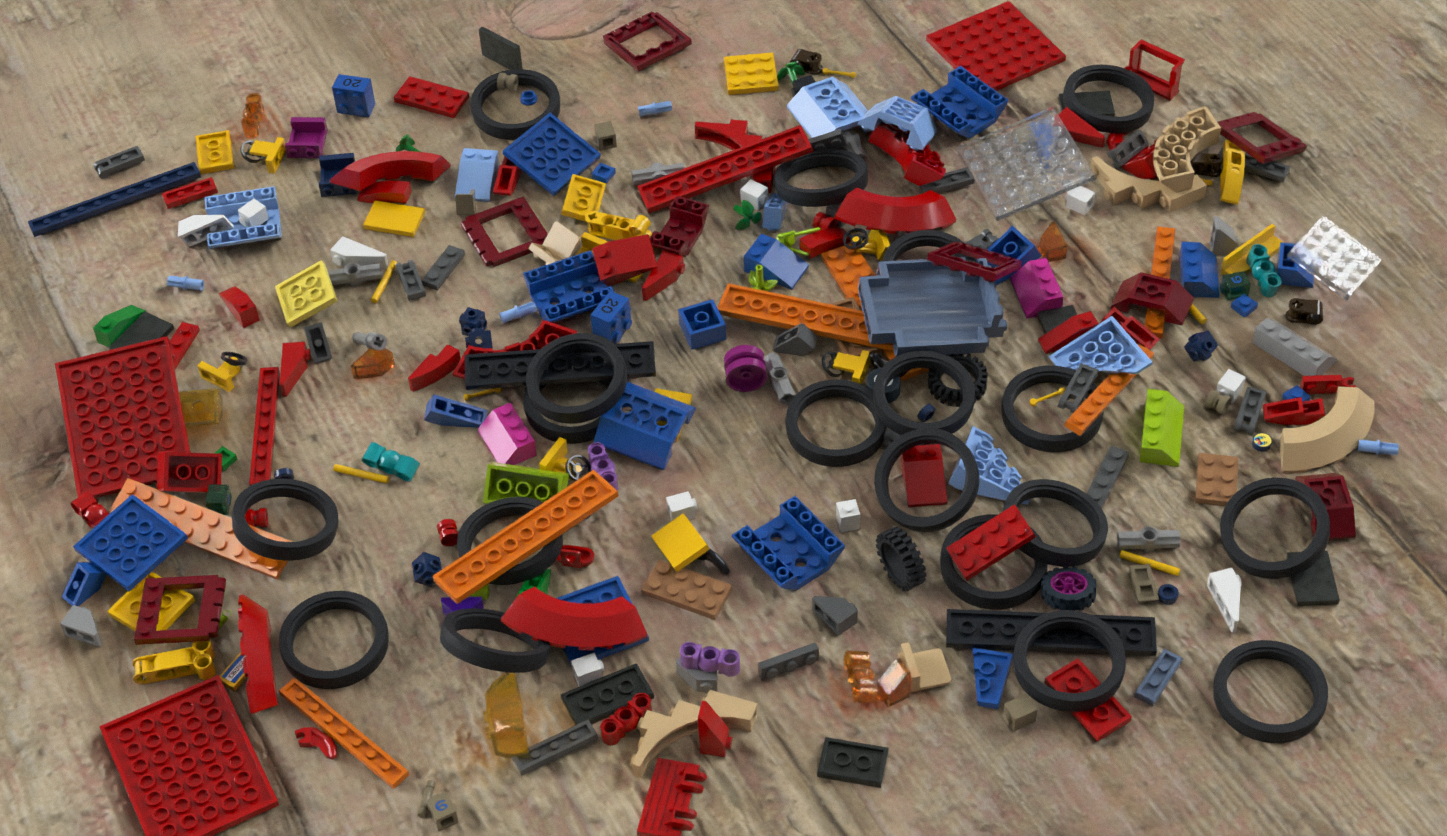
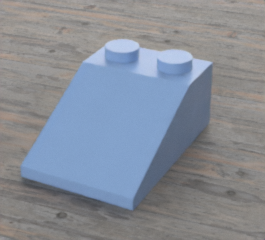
(478, 171)

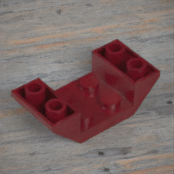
(683, 226)
(1155, 293)
(1338, 503)

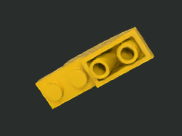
(1232, 174)

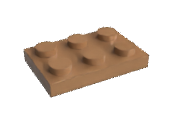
(1216, 479)

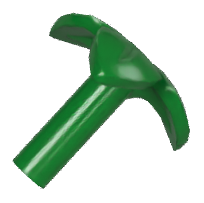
(791, 69)
(406, 144)
(747, 212)

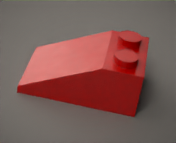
(624, 259)
(188, 471)
(924, 476)

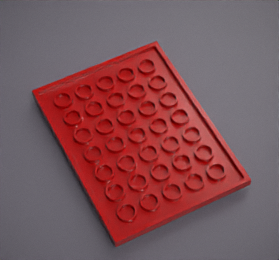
(120, 414)
(189, 763)

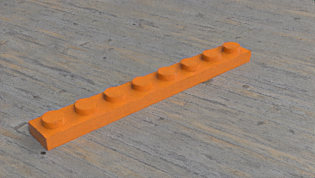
(1160, 267)
(1100, 399)
(344, 733)

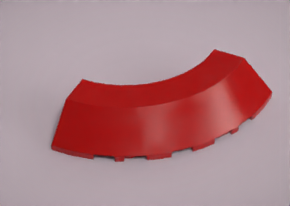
(918, 165)
(391, 166)
(896, 213)
(537, 340)
(574, 623)
(256, 647)

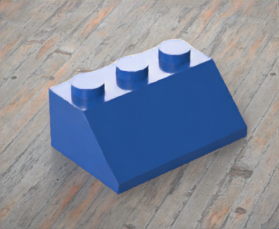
(1198, 270)

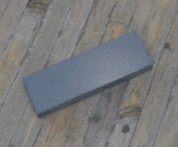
(1158, 677)

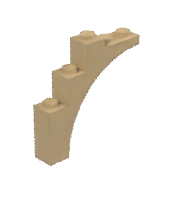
(1143, 192)
(660, 731)

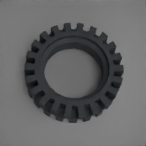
(945, 393)
(900, 558)

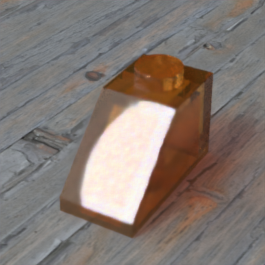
(1052, 244)
(373, 364)
(894, 683)

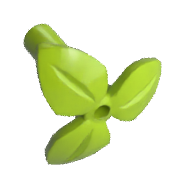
(756, 280)

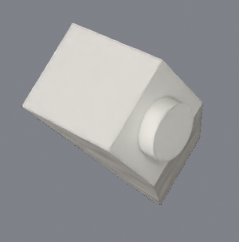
(195, 228)
(349, 251)
(1226, 592)

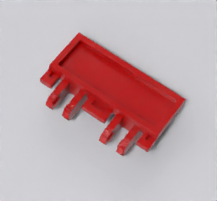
(668, 798)

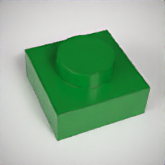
(228, 457)

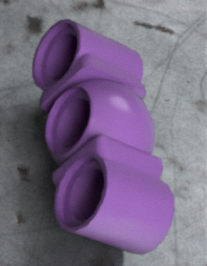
(602, 464)
(725, 661)

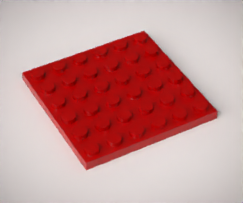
(997, 46)

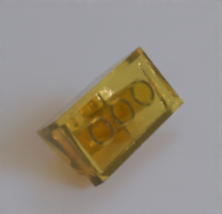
(506, 718)

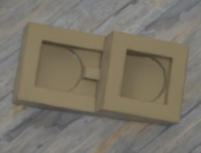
(1143, 583)

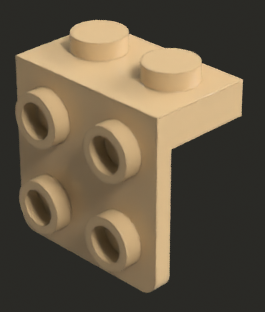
(558, 244)
(926, 668)

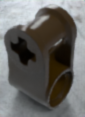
(808, 61)
(1206, 164)
(1306, 311)

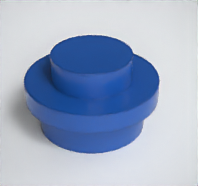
(528, 98)

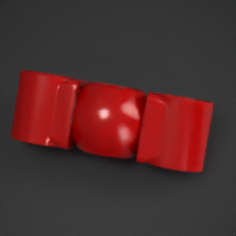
(89, 509)
(618, 725)

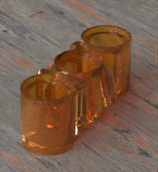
(252, 115)
(861, 677)

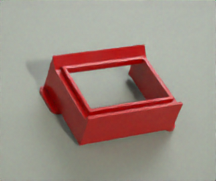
(1159, 86)

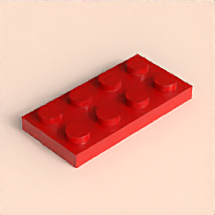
(431, 97)
(990, 542)
(1100, 720)

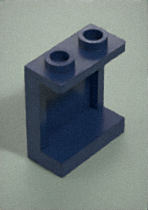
(331, 166)

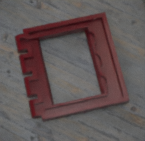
(652, 55)
(1285, 147)
(483, 243)
(943, 257)
(209, 612)

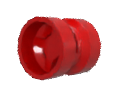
(824, 222)
(257, 517)
(448, 532)

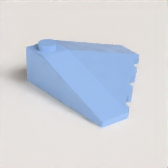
(1105, 349)
(995, 476)

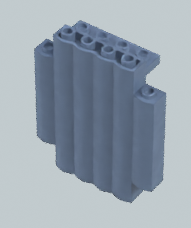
(930, 308)

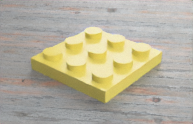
(306, 293)

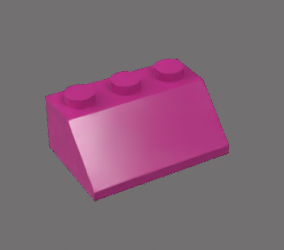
(1036, 287)
(507, 436)

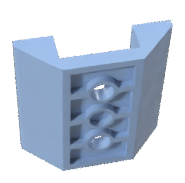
(821, 112)
(904, 115)
(228, 206)

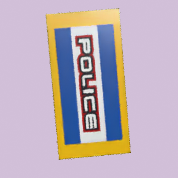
(233, 674)

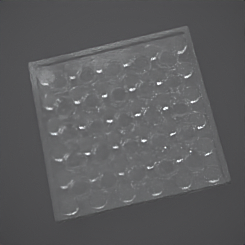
(1025, 163)

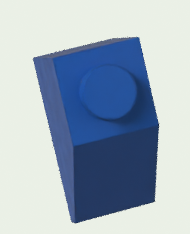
(83, 583)

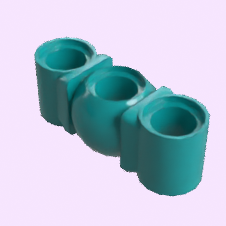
(1263, 270)
(390, 462)

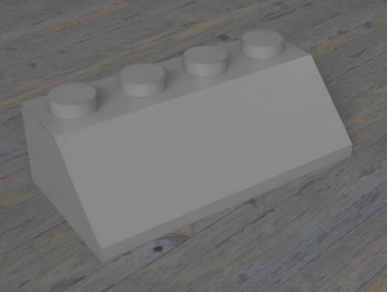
(1292, 348)

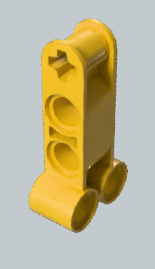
(616, 227)
(176, 664)

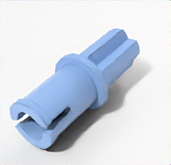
(655, 108)
(185, 283)
(518, 312)
(1378, 447)

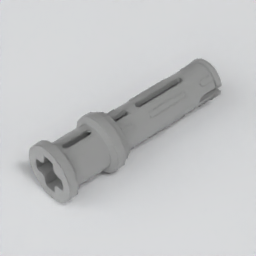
(370, 340)

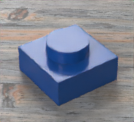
(603, 173)
(1244, 305)
(1296, 392)

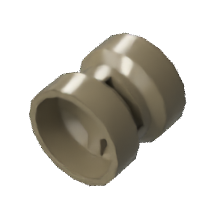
(507, 81)
(1218, 401)

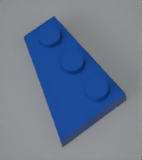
(991, 676)

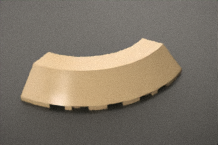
(1179, 146)
(1331, 436)

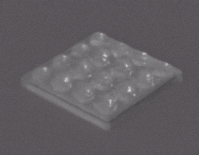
(1334, 257)

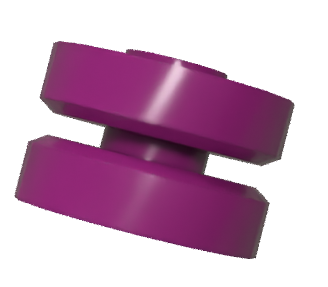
(745, 368)

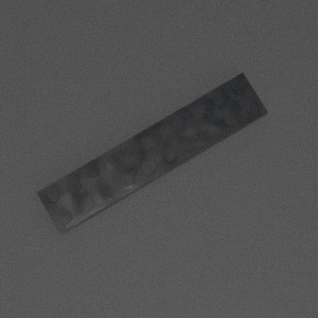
(511, 367)
(1001, 629)

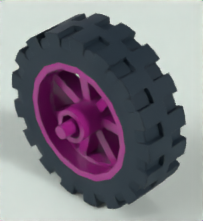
(1063, 585)

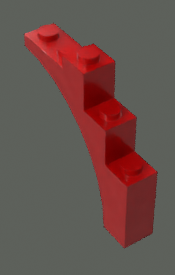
(733, 137)

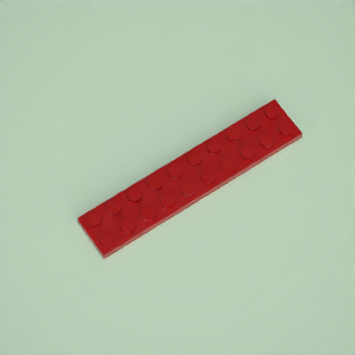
(725, 168)

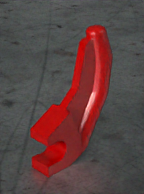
(1115, 139)
(316, 738)

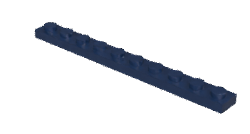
(114, 199)

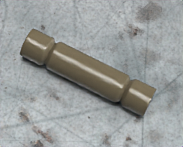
(427, 795)

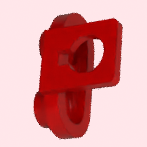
(575, 556)

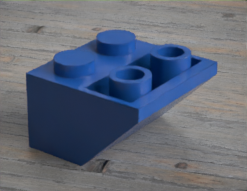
(1290, 271)

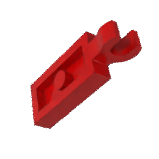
(1325, 383)

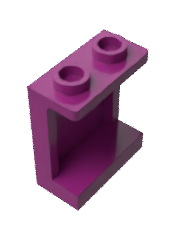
(306, 137)

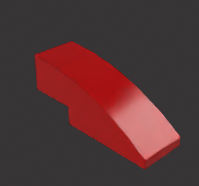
(507, 178)
(386, 192)
(823, 241)
(1134, 328)
(434, 368)
(1294, 411)

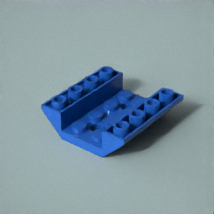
(961, 100)
(567, 285)
(637, 431)
(802, 540)

